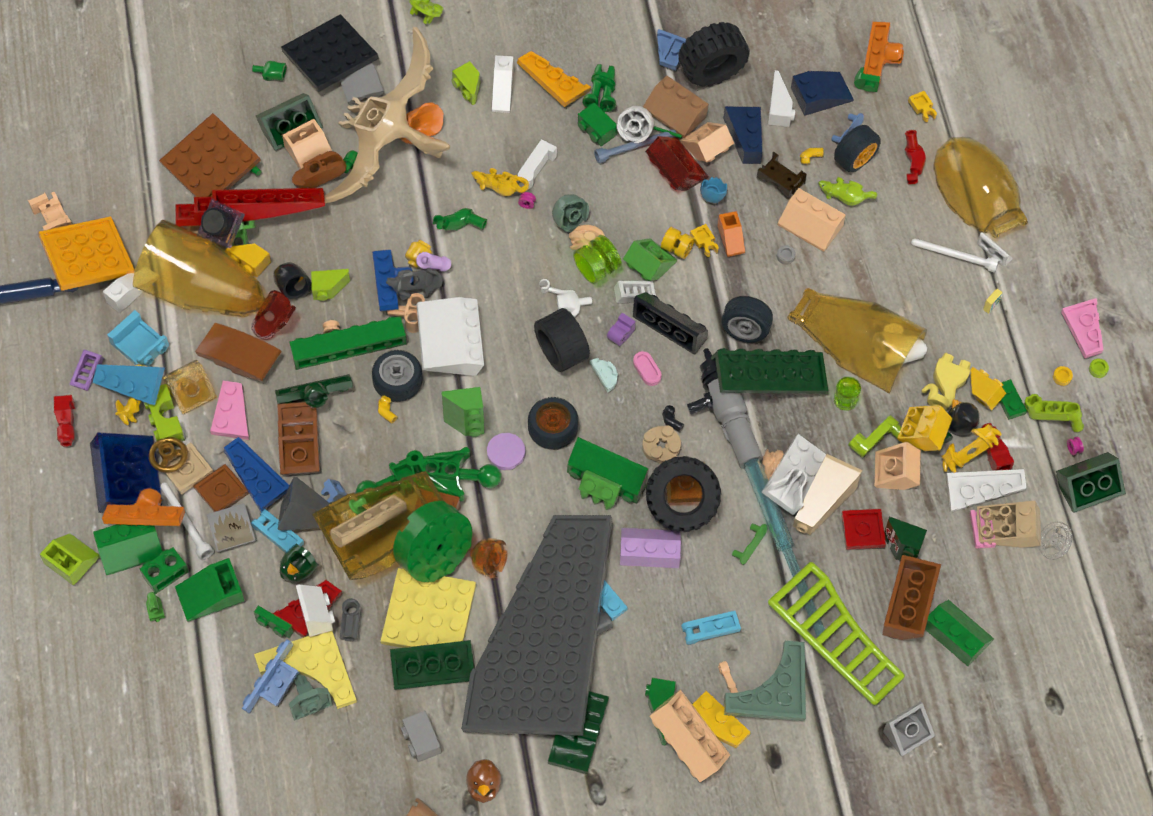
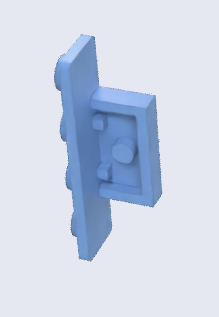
(275, 680)

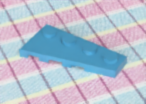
(133, 381)

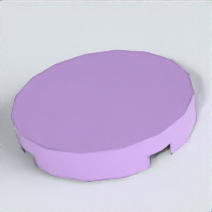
(506, 451)

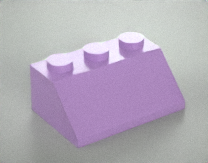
(650, 548)

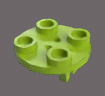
(427, 7)

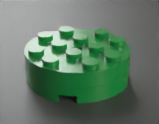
(433, 541)

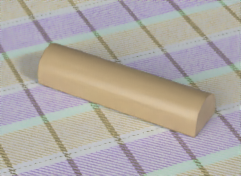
(367, 520)

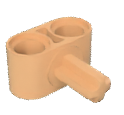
(409, 312)

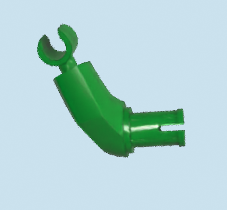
(459, 220)

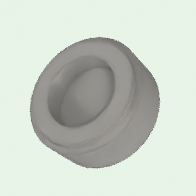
(786, 254)

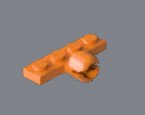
(880, 50)
(144, 512)

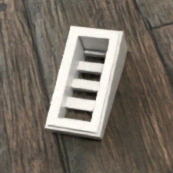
(623, 293)

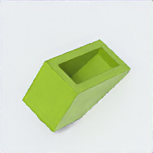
(328, 283)

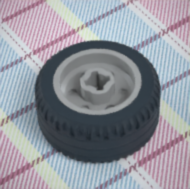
(747, 319)
(397, 375)

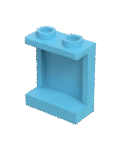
(137, 340)

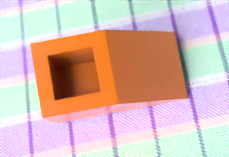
(731, 233)

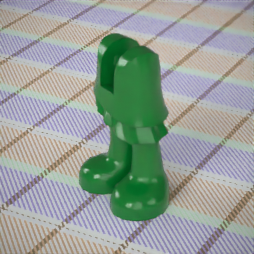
(602, 80)

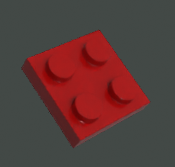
(863, 529)

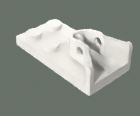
(794, 475)

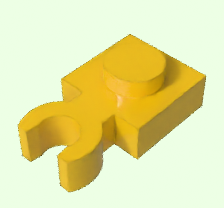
(922, 104)
(704, 238)

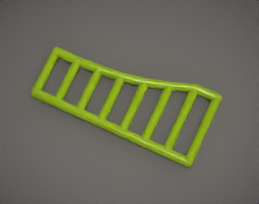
(857, 632)

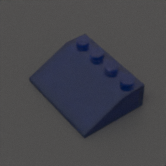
(122, 468)

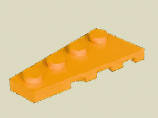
(552, 79)

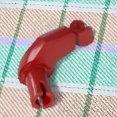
(916, 156)

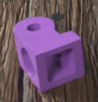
(621, 329)

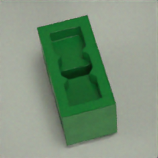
(167, 574)

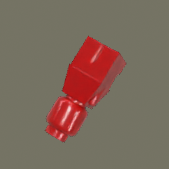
(63, 411)
(999, 455)

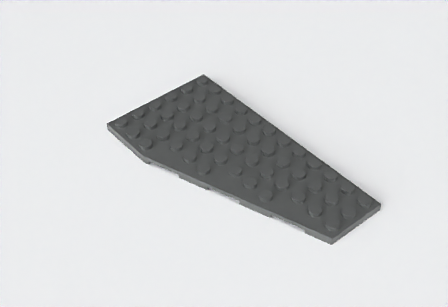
(544, 643)

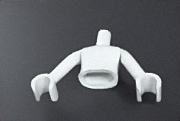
(565, 298)

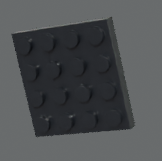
(329, 52)

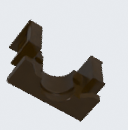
(785, 179)

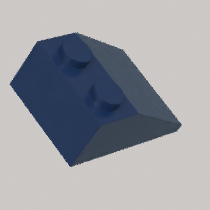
(820, 91)

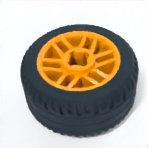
(857, 148)

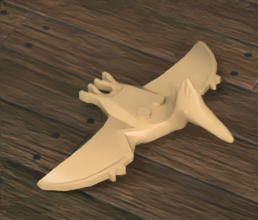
(385, 119)

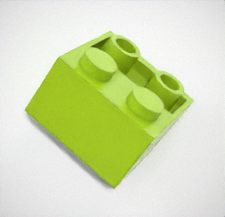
(69, 557)

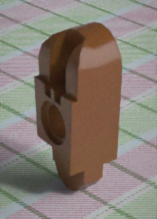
(319, 170)

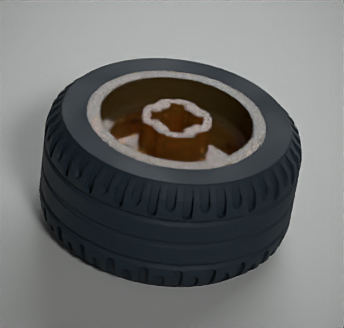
(553, 423)

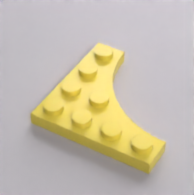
(319, 660)

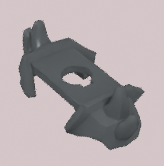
(427, 280)

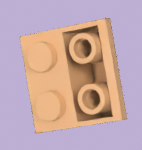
(305, 142)

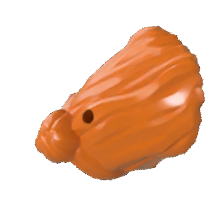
(425, 119)

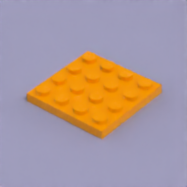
(86, 253)

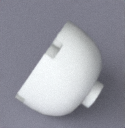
(635, 124)

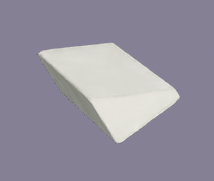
(993, 249)

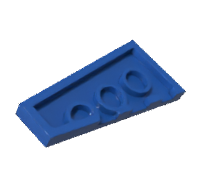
(257, 476)

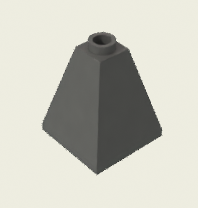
(299, 506)

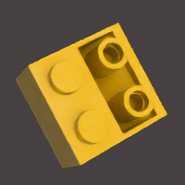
(925, 427)

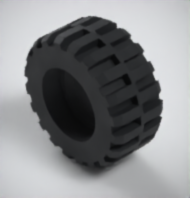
(713, 54)
(683, 520)

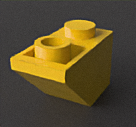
(251, 257)
(986, 390)

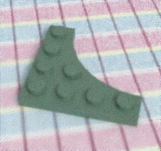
(779, 696)

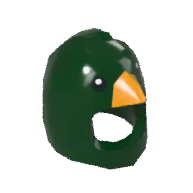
(297, 564)

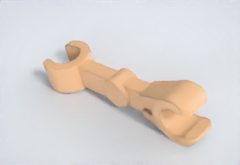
(725, 671)

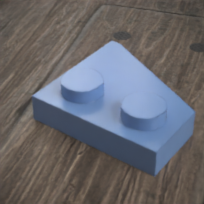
(669, 49)

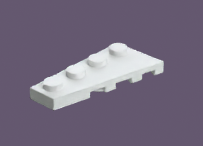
(973, 488)

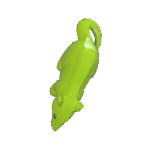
(847, 193)

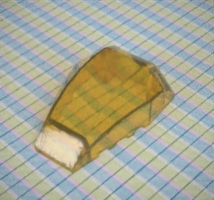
(375, 549)

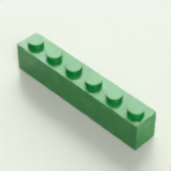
(348, 342)

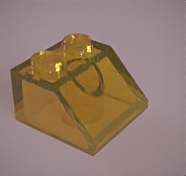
(189, 386)

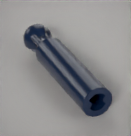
(30, 290)

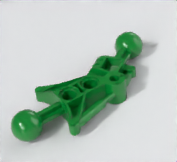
(442, 463)

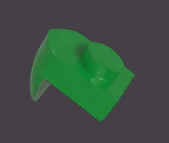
(866, 81)

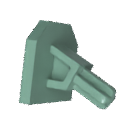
(309, 699)

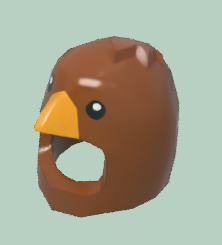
(483, 777)

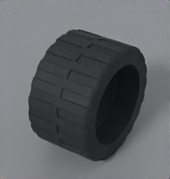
(562, 339)

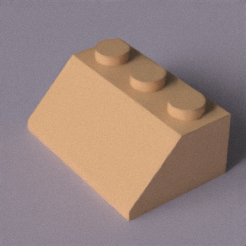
(811, 220)

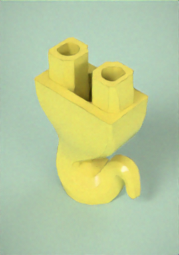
(948, 379)

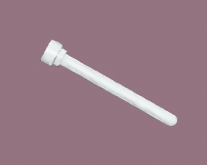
(989, 263)
(203, 549)

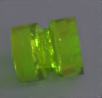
(847, 393)

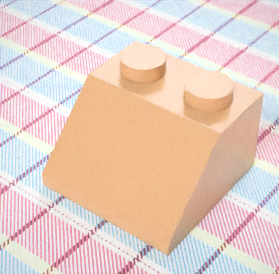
(708, 141)
(897, 467)

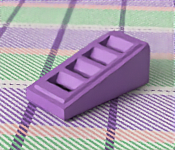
(98, 359)

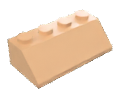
(690, 736)

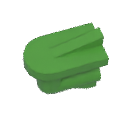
(154, 607)

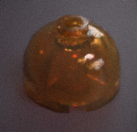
(489, 557)

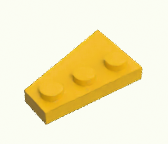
(725, 727)

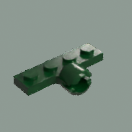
(314, 392)

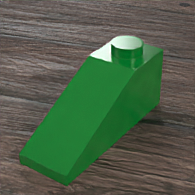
(658, 693)

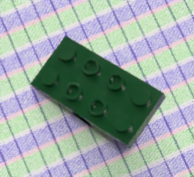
(576, 751)

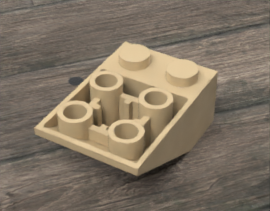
(1013, 524)

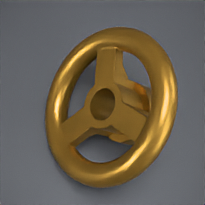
(164, 446)

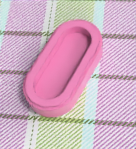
(647, 368)

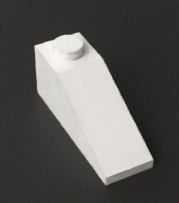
(502, 84)
(781, 104)
(121, 293)

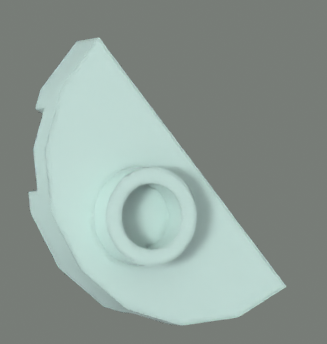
(606, 373)

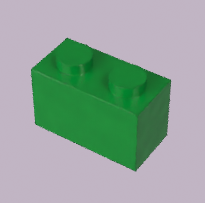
(597, 124)

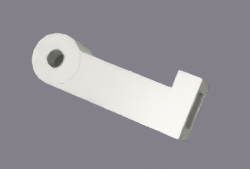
(536, 161)

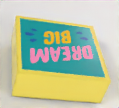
(992, 301)

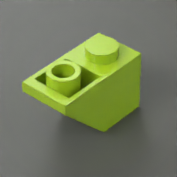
(467, 80)

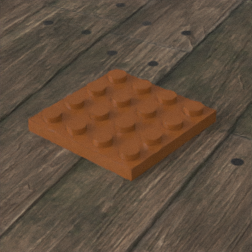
(210, 158)

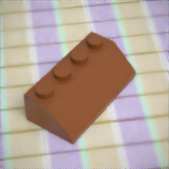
(911, 598)

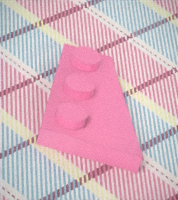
(1084, 326)
(230, 412)

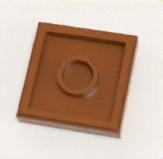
(221, 489)

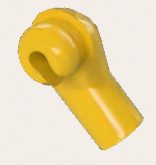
(811, 152)
(384, 409)

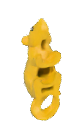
(502, 184)

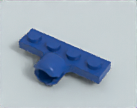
(384, 269)

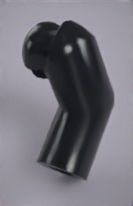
(669, 418)

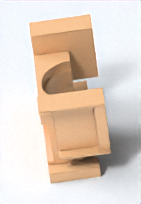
(50, 210)

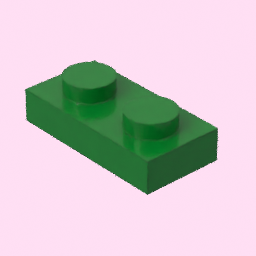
(1011, 401)
(268, 619)

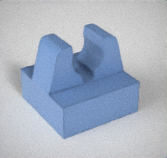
(333, 488)

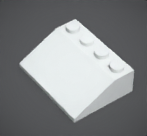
(450, 336)

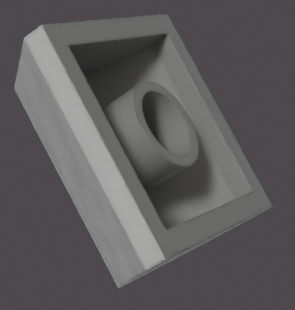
(909, 729)

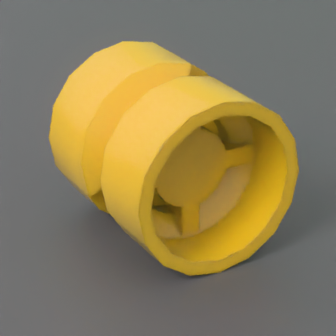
(671, 240)

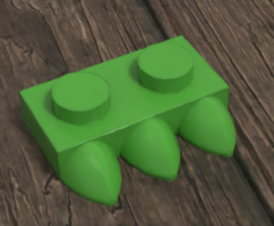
(600, 489)

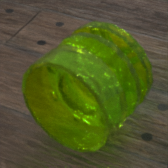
(597, 259)

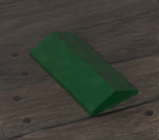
(431, 664)

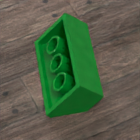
(609, 465)

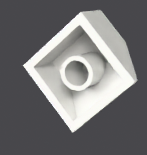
(314, 609)

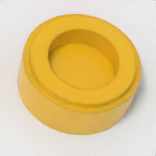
(1062, 376)

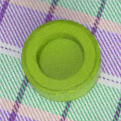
(1098, 368)

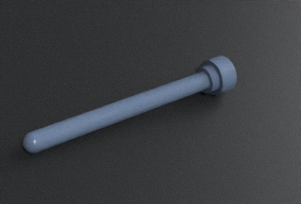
(603, 154)

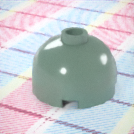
(570, 212)

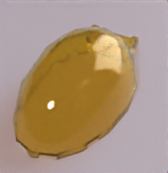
(978, 186)

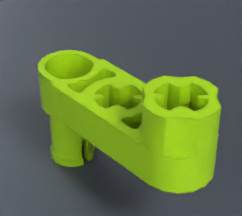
(1054, 410)
(863, 445)

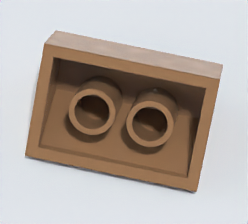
(676, 106)

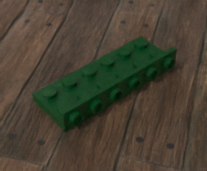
(771, 371)

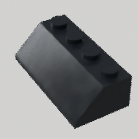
(669, 322)

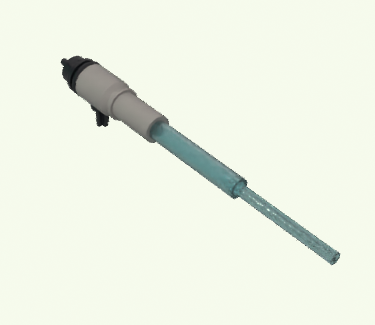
(731, 411)

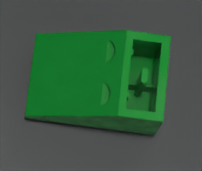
(209, 590)

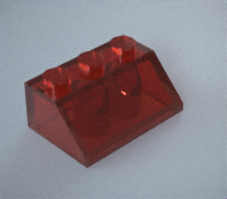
(676, 163)

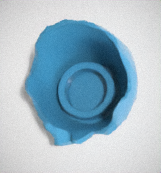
(713, 190)

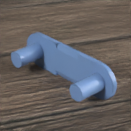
(857, 120)

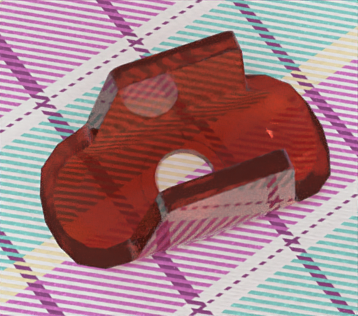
(282, 311)

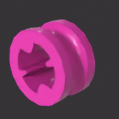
(527, 200)
(1075, 445)

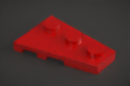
(293, 612)

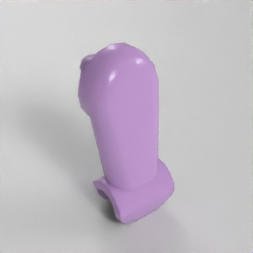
(427, 260)

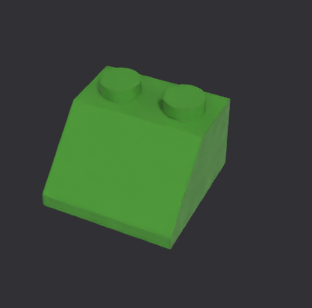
(649, 259)

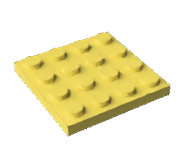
(427, 611)

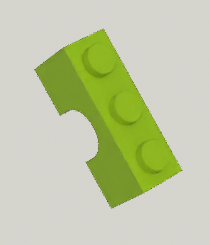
(165, 426)

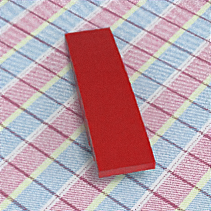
(253, 203)

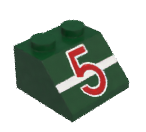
(903, 538)

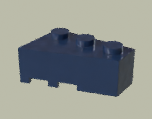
(746, 131)

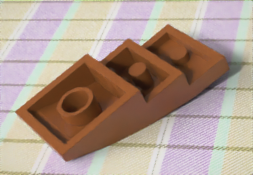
(238, 351)
(298, 439)

